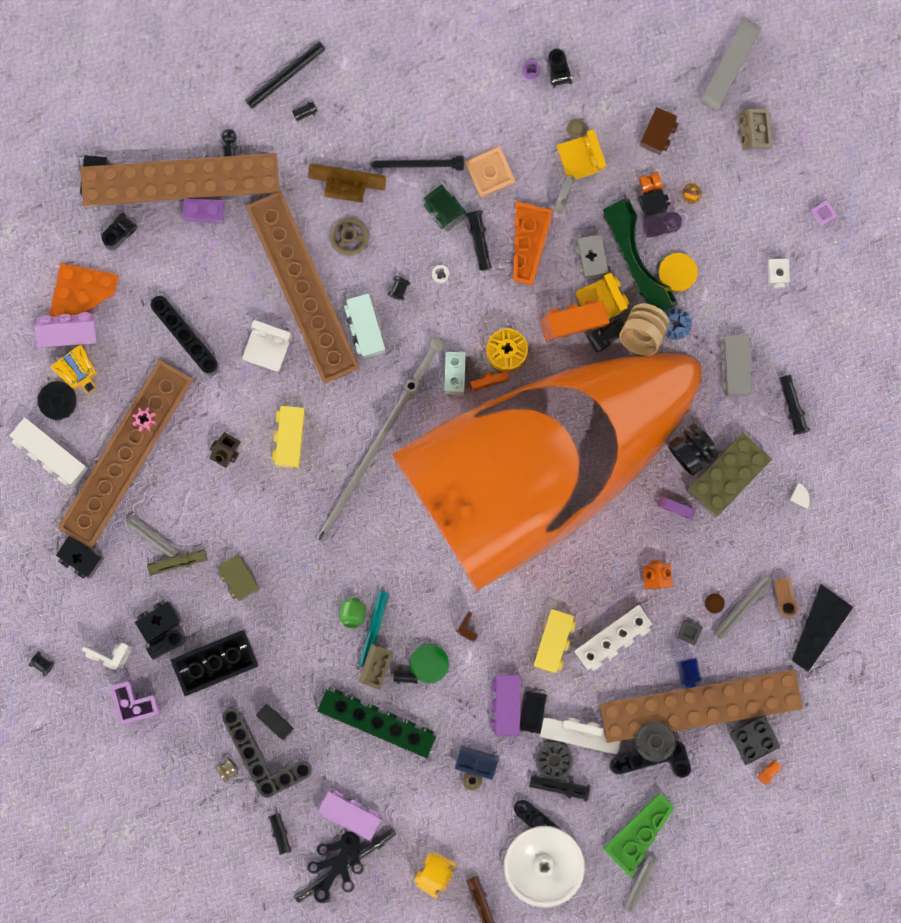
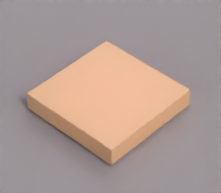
(490, 172)

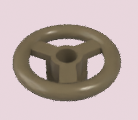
(346, 229)

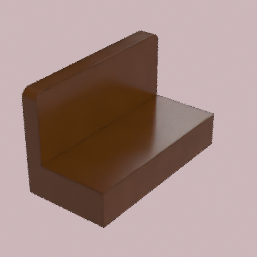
(463, 631)

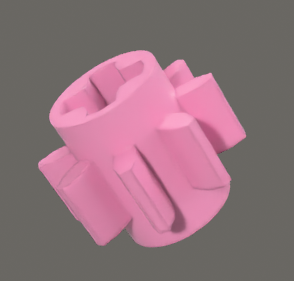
(146, 424)

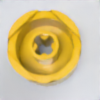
(435, 874)

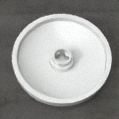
(544, 866)

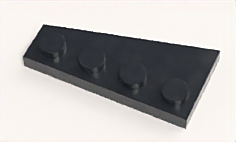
(822, 623)

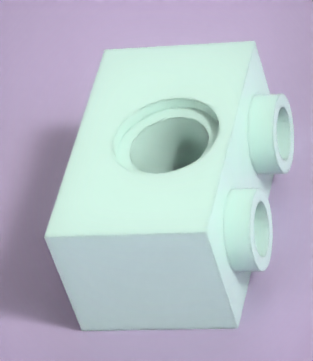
(455, 373)

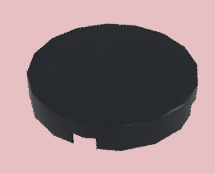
(57, 400)

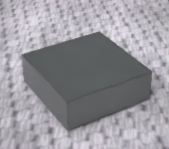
(689, 632)

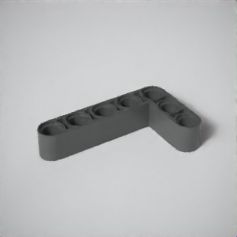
(259, 781)

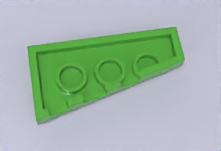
(634, 839)

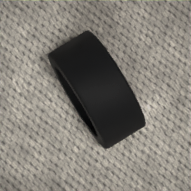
(274, 722)

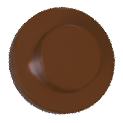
(714, 603)

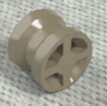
(226, 770)

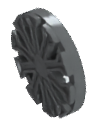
(554, 760)

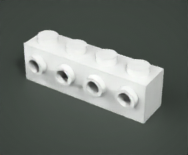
(48, 451)
(612, 638)

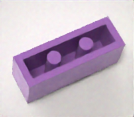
(506, 705)

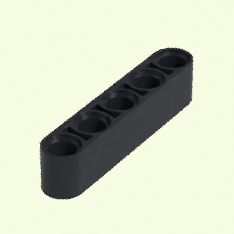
(180, 327)

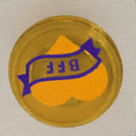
(691, 193)

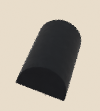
(214, 662)

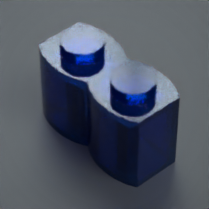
(689, 672)

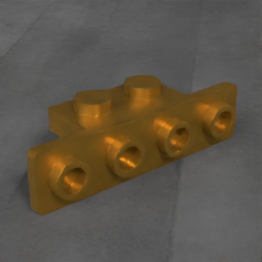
(346, 183)

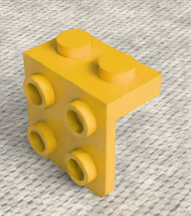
(607, 291)

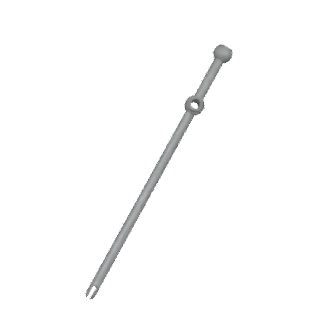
(436, 345)

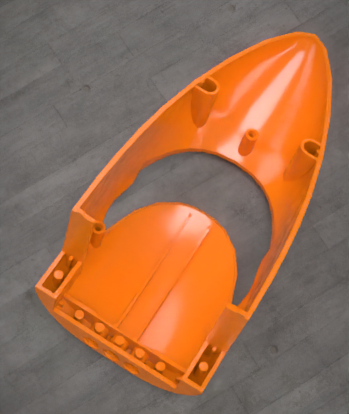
(510, 472)

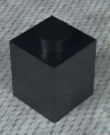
(654, 203)

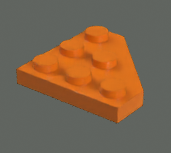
(81, 290)

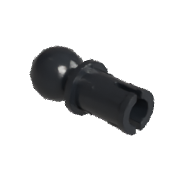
(229, 137)

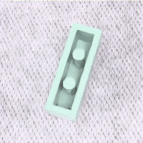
(364, 326)

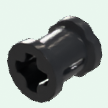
(399, 288)
(45, 668)

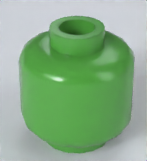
(352, 613)

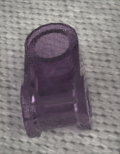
(659, 224)

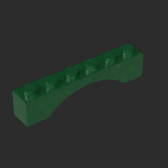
(622, 221)

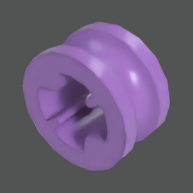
(529, 64)

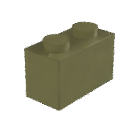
(238, 577)

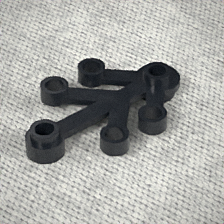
(338, 864)

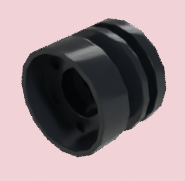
(693, 449)

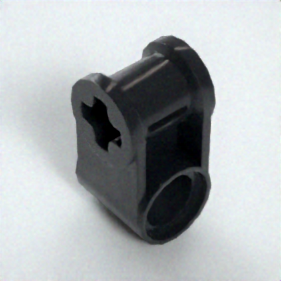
(559, 72)
(119, 231)

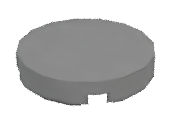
(564, 194)

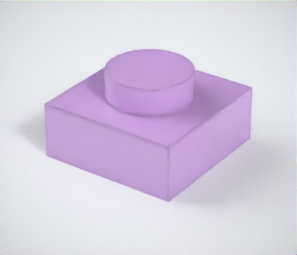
(823, 213)

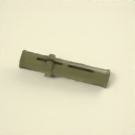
(186, 559)

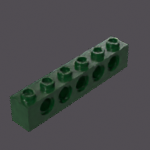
(328, 708)

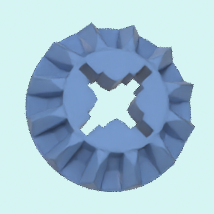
(685, 321)

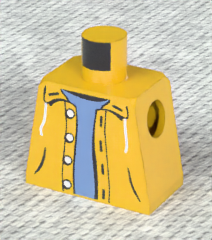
(76, 370)

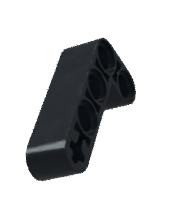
(673, 759)

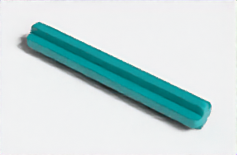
(375, 624)

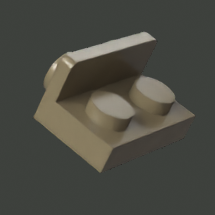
(755, 129)
(375, 666)

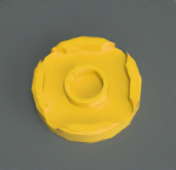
(678, 272)

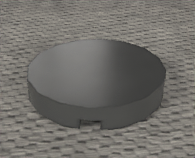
(655, 742)

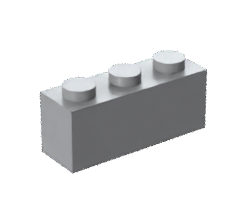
(736, 365)

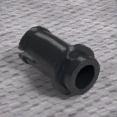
(305, 111)
(404, 677)

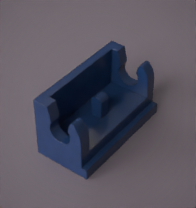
(476, 762)

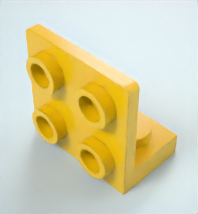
(582, 156)

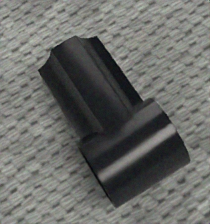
(603, 337)
(164, 644)

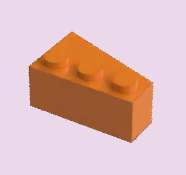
(574, 320)

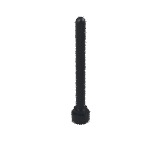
(456, 163)

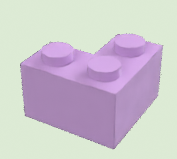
(131, 709)

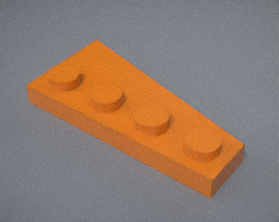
(530, 237)

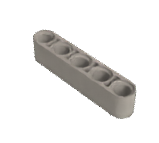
(730, 65)

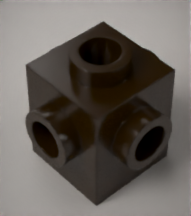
(225, 450)

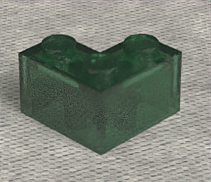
(445, 208)

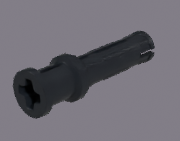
(478, 231)
(795, 414)
(569, 789)

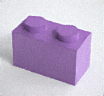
(203, 211)

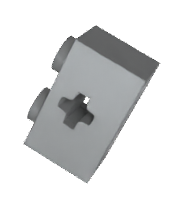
(591, 245)

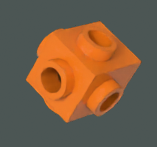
(657, 575)

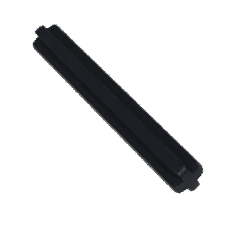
(285, 74)

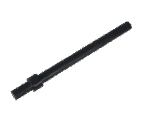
(377, 843)

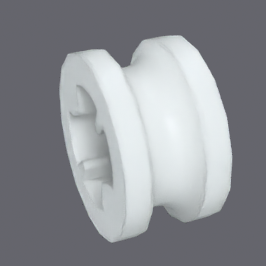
(435, 276)

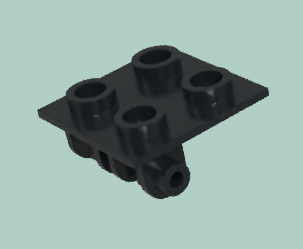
(754, 739)

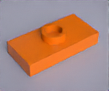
(489, 379)

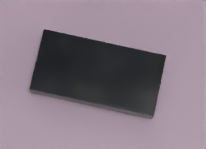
(533, 712)

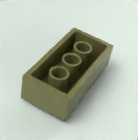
(729, 475)

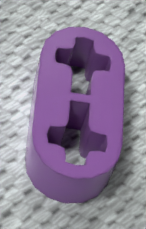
(676, 508)

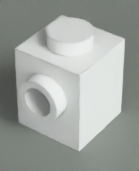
(778, 273)

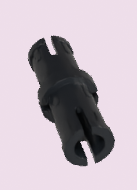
(279, 833)

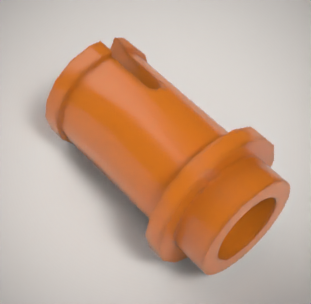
(769, 772)

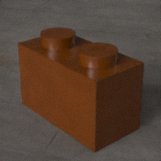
(658, 131)

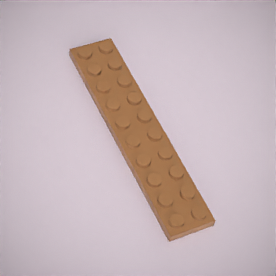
(179, 179)
(302, 287)
(124, 455)
(703, 705)

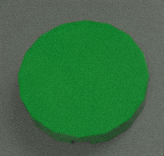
(429, 663)

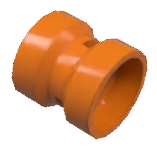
(646, 185)

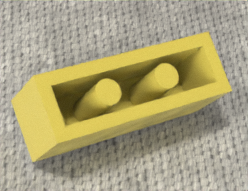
(289, 437)
(554, 641)

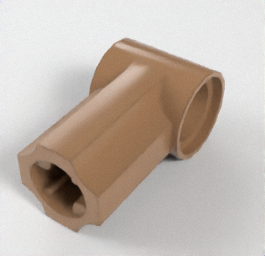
(785, 595)

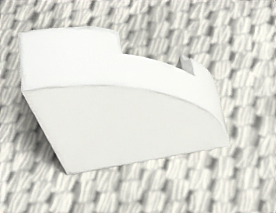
(800, 496)

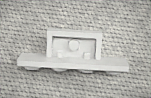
(578, 734)

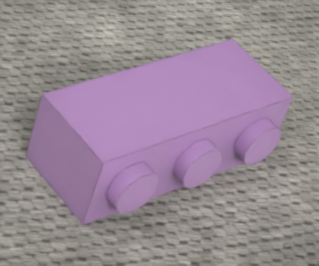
(66, 330)
(350, 814)

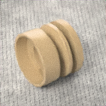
(644, 329)

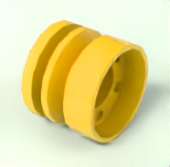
(514, 359)

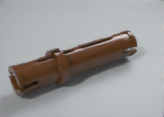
(479, 899)

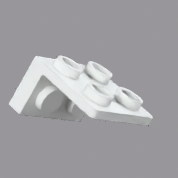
(267, 346)
(120, 653)

